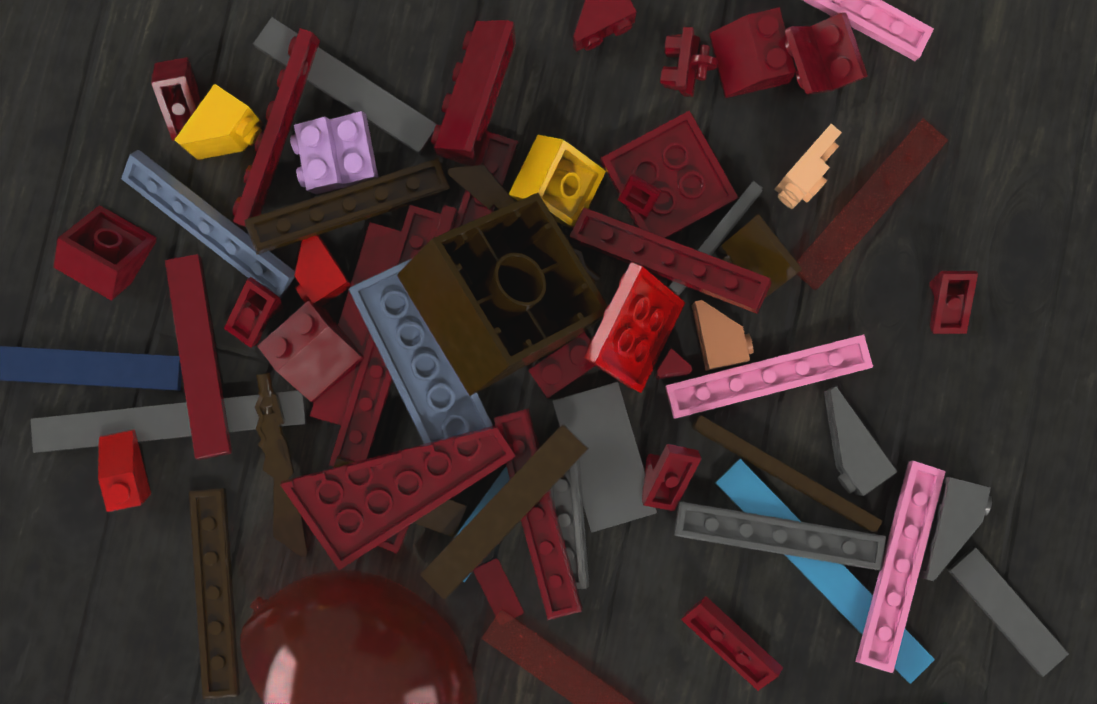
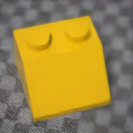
(219, 126)
(560, 176)

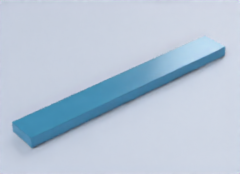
(829, 578)

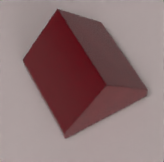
(639, 195)
(672, 366)

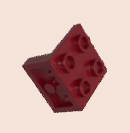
(825, 54)

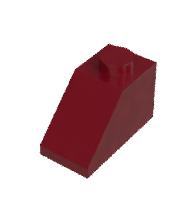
(175, 92)

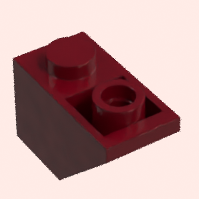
(602, 19)

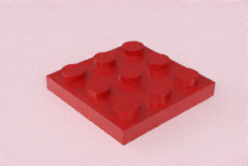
(634, 328)

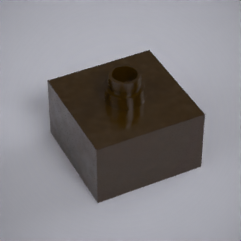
(502, 292)

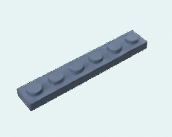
(206, 223)

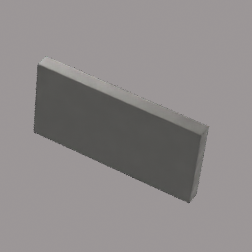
(612, 465)

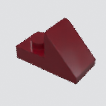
(952, 301)
(252, 312)
(668, 476)

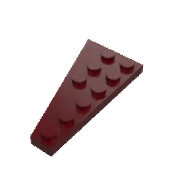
(377, 497)

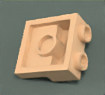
(807, 174)

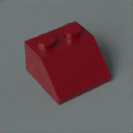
(752, 53)
(103, 252)
(310, 351)

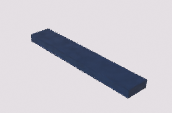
(90, 368)

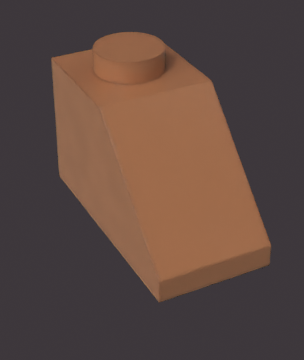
(720, 338)

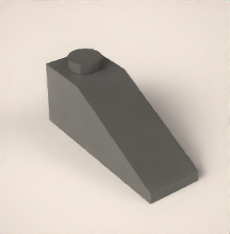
(854, 449)
(956, 518)

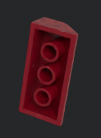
(475, 91)

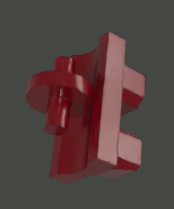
(692, 65)

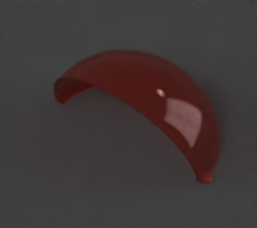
(353, 643)

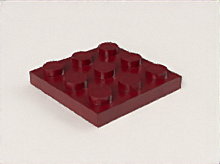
(679, 164)

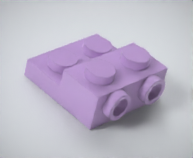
(334, 152)

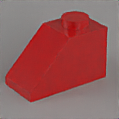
(318, 273)
(122, 471)

